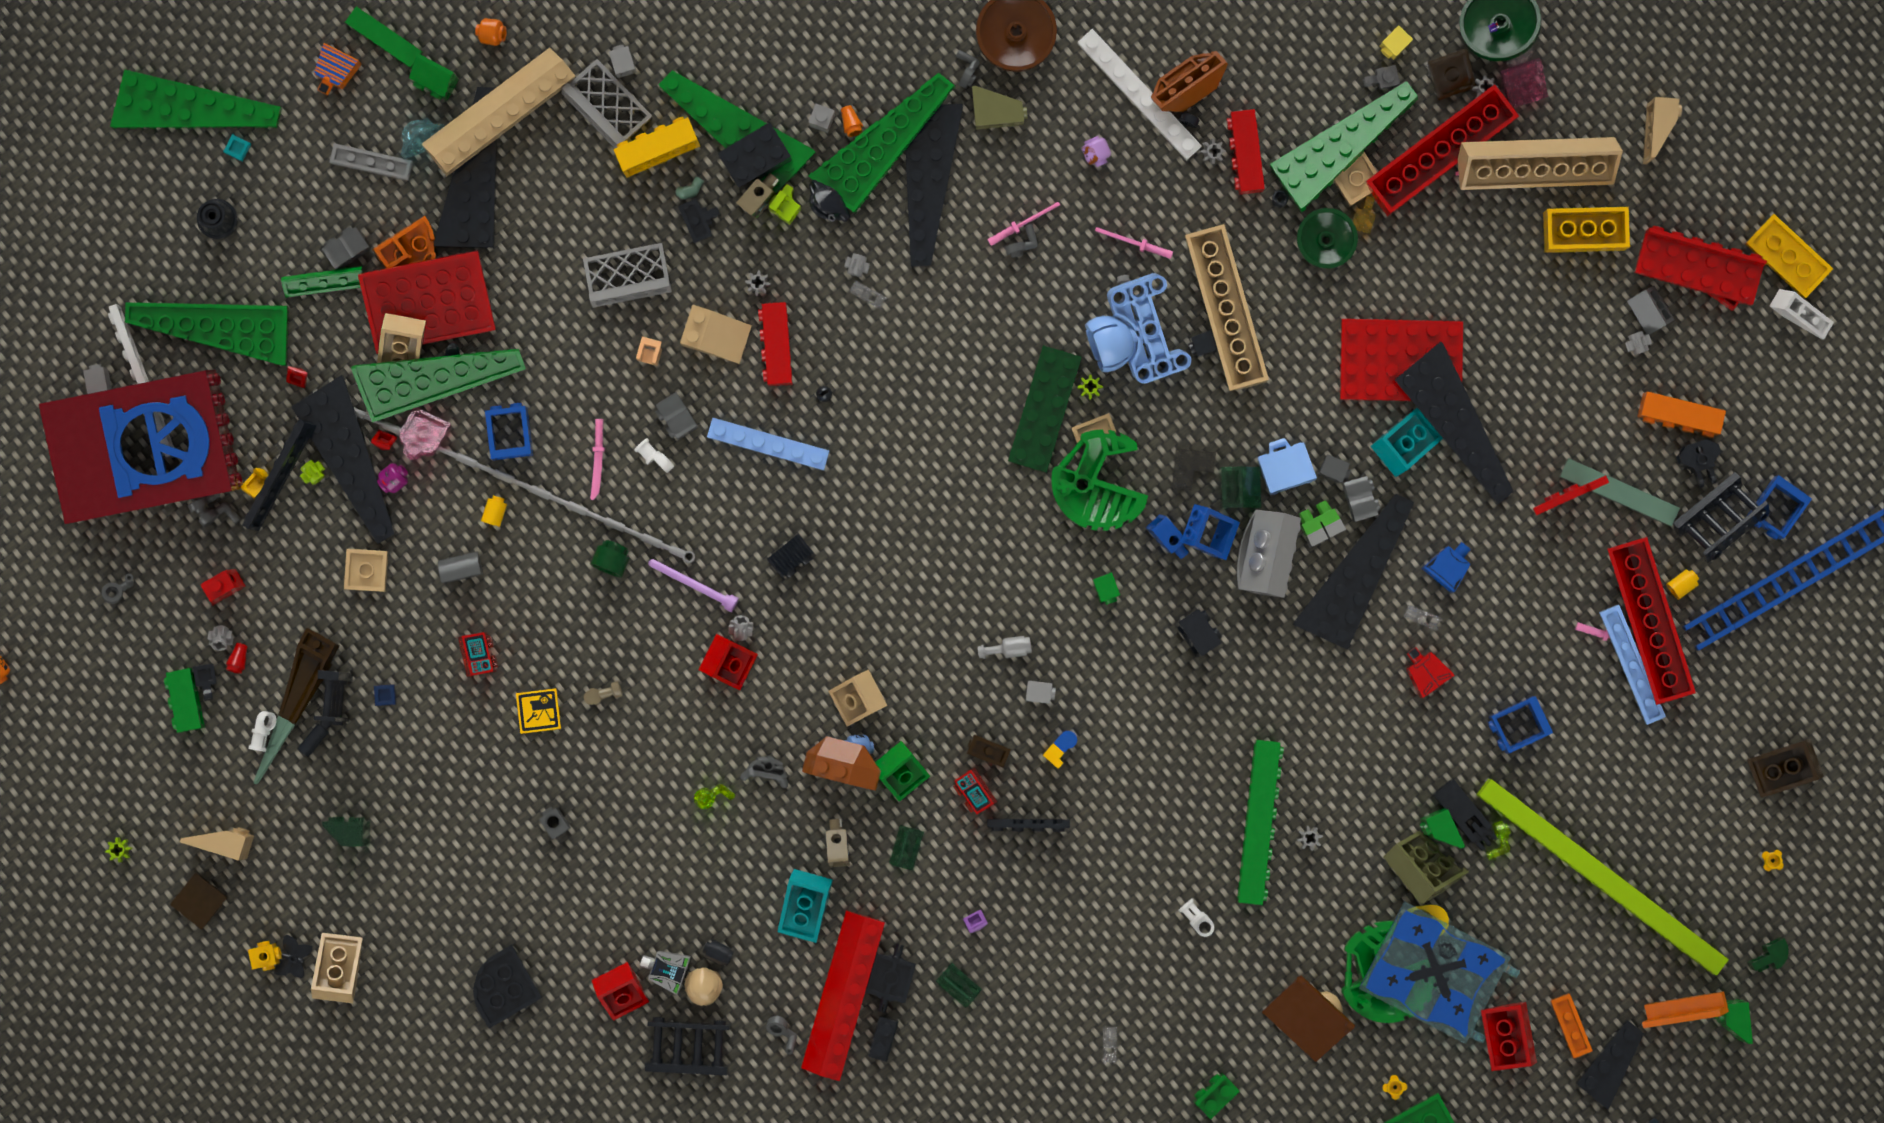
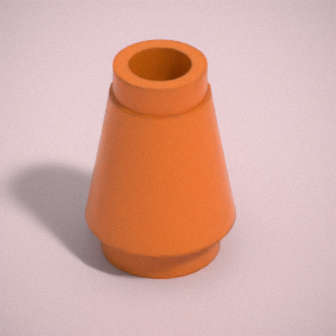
(851, 122)

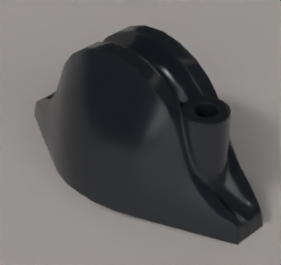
(827, 202)

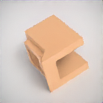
(649, 351)

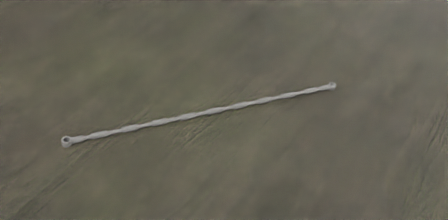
(541, 492)

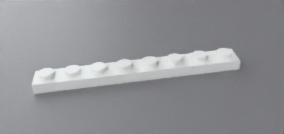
(1138, 94)
(132, 356)

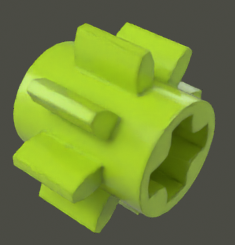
(1094, 383)
(312, 472)
(119, 855)

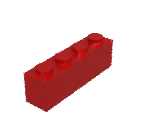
(1246, 152)
(777, 344)

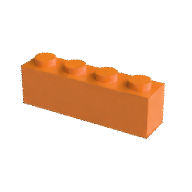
(1682, 414)

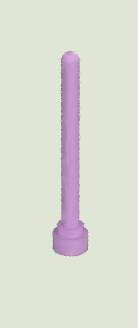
(727, 601)

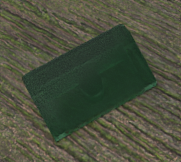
(906, 847)
(958, 985)

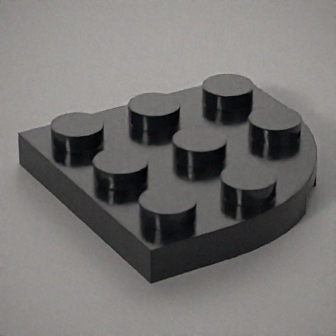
(503, 987)

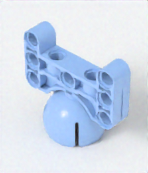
(1121, 336)

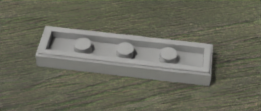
(371, 162)

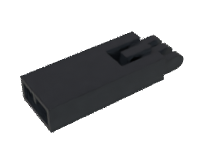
(1462, 809)

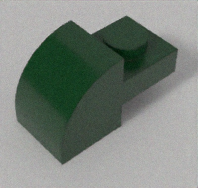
(1775, 954)

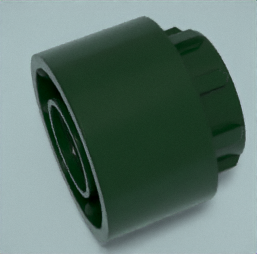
(610, 558)

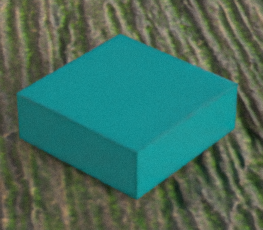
(237, 148)

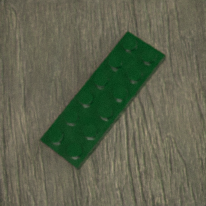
(1044, 409)

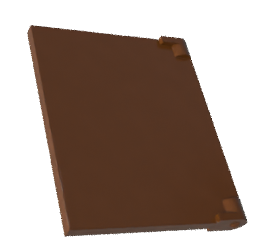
(1308, 1018)

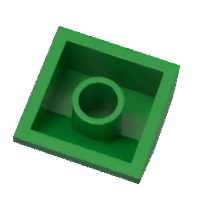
(432, 77)
(901, 771)
(1441, 827)
(1737, 1020)

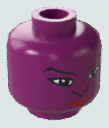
(392, 478)

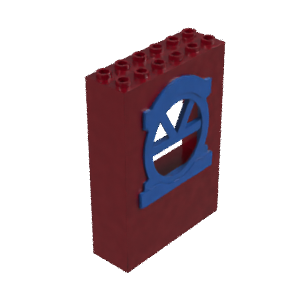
(88, 454)

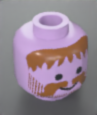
(1096, 151)

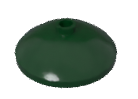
(1334, 226)

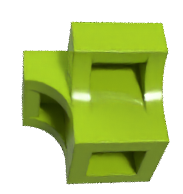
(784, 205)

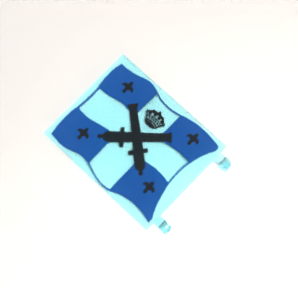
(1436, 973)

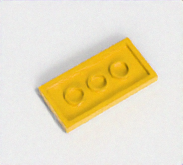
(1789, 256)

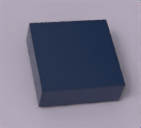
(385, 695)

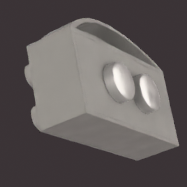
(1267, 553)

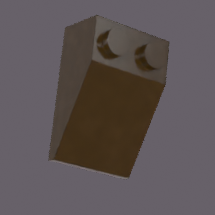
(1785, 768)

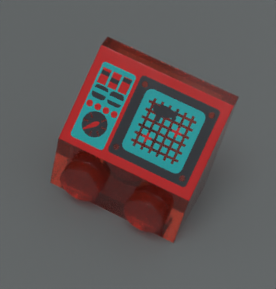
(477, 654)
(975, 791)

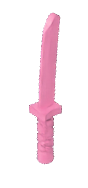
(1015, 228)
(1143, 246)
(597, 470)
(1593, 631)

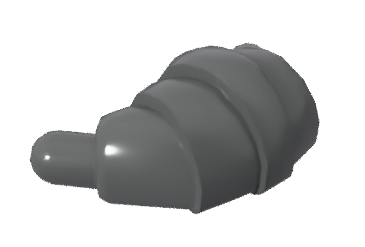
(766, 768)

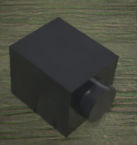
(1202, 344)

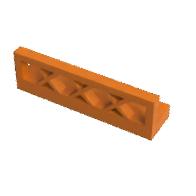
(1685, 1009)

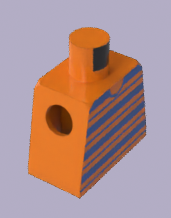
(334, 69)

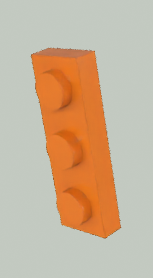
(1571, 1025)

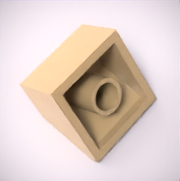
(857, 698)

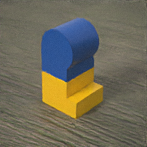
(1059, 747)

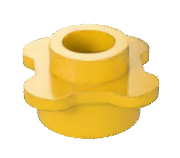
(1777, 864)
(1395, 1093)

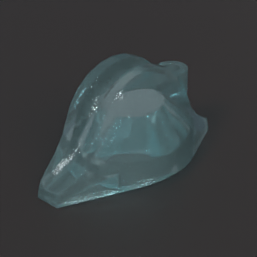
(415, 134)

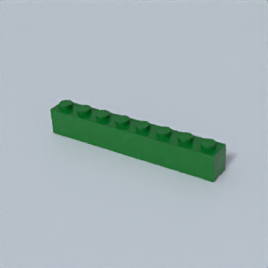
(1259, 822)

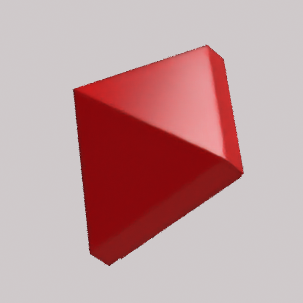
(296, 376)
(383, 440)

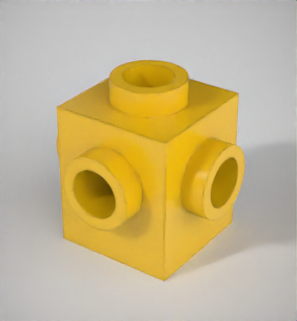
(258, 958)

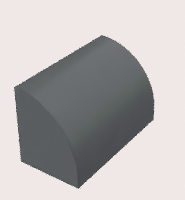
(1650, 310)
(460, 567)

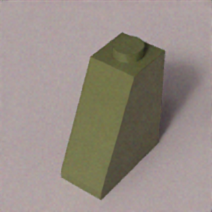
(996, 110)

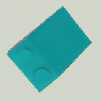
(1406, 442)
(804, 905)

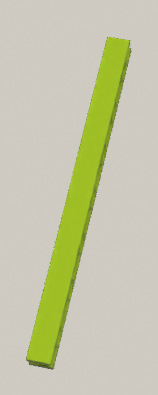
(1602, 877)

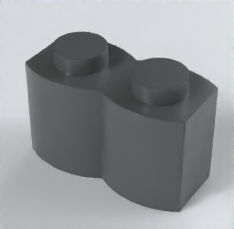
(345, 248)
(676, 416)
(1360, 498)

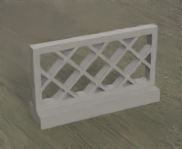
(591, 112)
(631, 291)

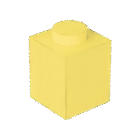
(1395, 43)

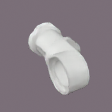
(651, 454)
(261, 731)
(1196, 920)

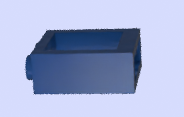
(509, 453)
(1793, 493)
(1223, 535)
(1538, 716)

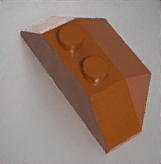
(1189, 82)
(842, 763)

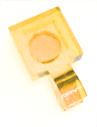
(1363, 218)

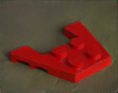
(1569, 494)

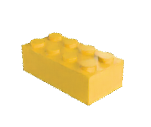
(656, 147)
(1586, 229)

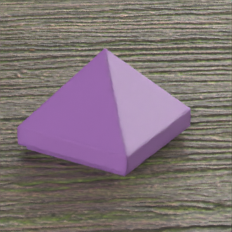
(975, 921)

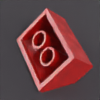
(1509, 1036)

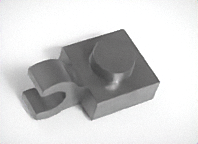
(1384, 78)

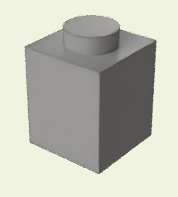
(622, 61)
(821, 118)
(97, 379)
(1040, 692)

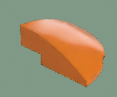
(408, 246)

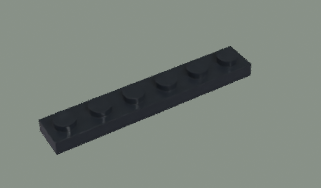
(279, 474)

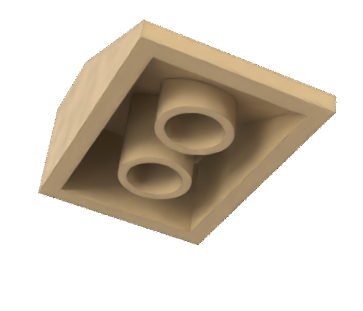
(1660, 119)
(715, 334)
(400, 338)
(230, 843)
(337, 968)

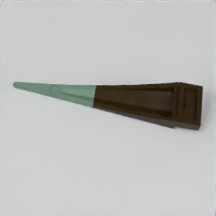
(312, 654)

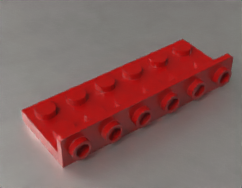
(1700, 265)

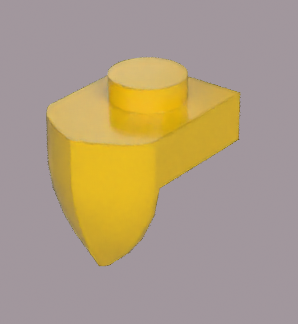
(255, 482)

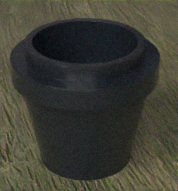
(223, 224)

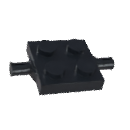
(891, 978)

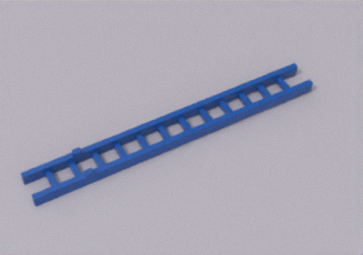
(1799, 586)

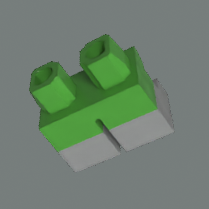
(1322, 527)

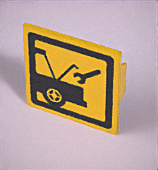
(538, 711)

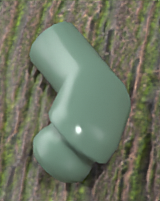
(690, 191)

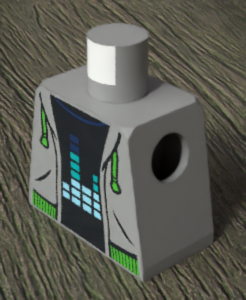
(667, 969)

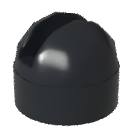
(1283, 202)
(827, 397)

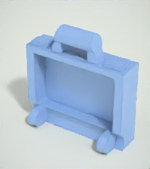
(1286, 467)

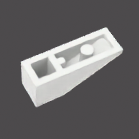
(1801, 313)

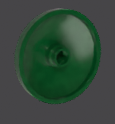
(1517, 31)

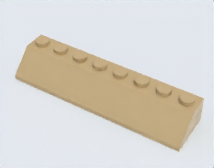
(498, 111)
(1538, 163)
(1227, 308)

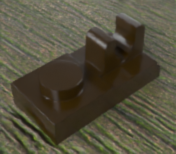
(988, 751)

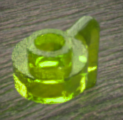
(705, 797)
(1502, 832)

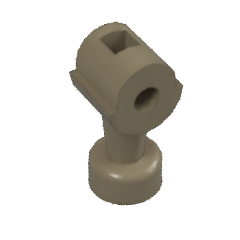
(595, 696)

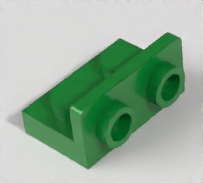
(1215, 1095)

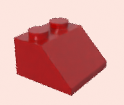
(728, 662)
(619, 991)

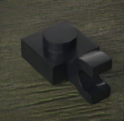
(204, 678)

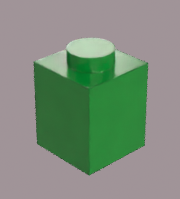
(1106, 588)

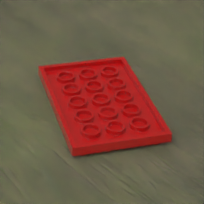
(441, 291)
(1381, 350)

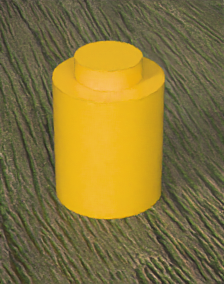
(494, 511)
(1683, 583)

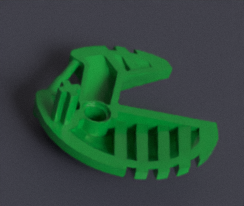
(1100, 502)
(1364, 949)

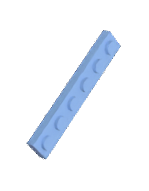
(768, 444)
(1631, 663)

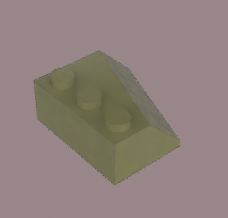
(1423, 867)

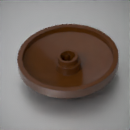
(1016, 33)

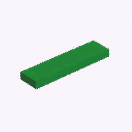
(383, 36)
(321, 282)

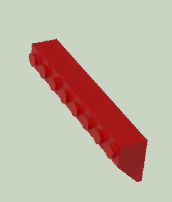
(1440, 150)
(1651, 620)
(842, 995)

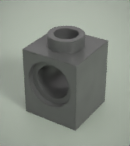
(1334, 469)
(560, 829)

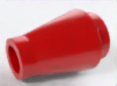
(237, 659)

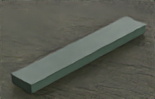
(1621, 493)

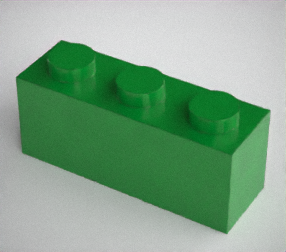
(184, 700)

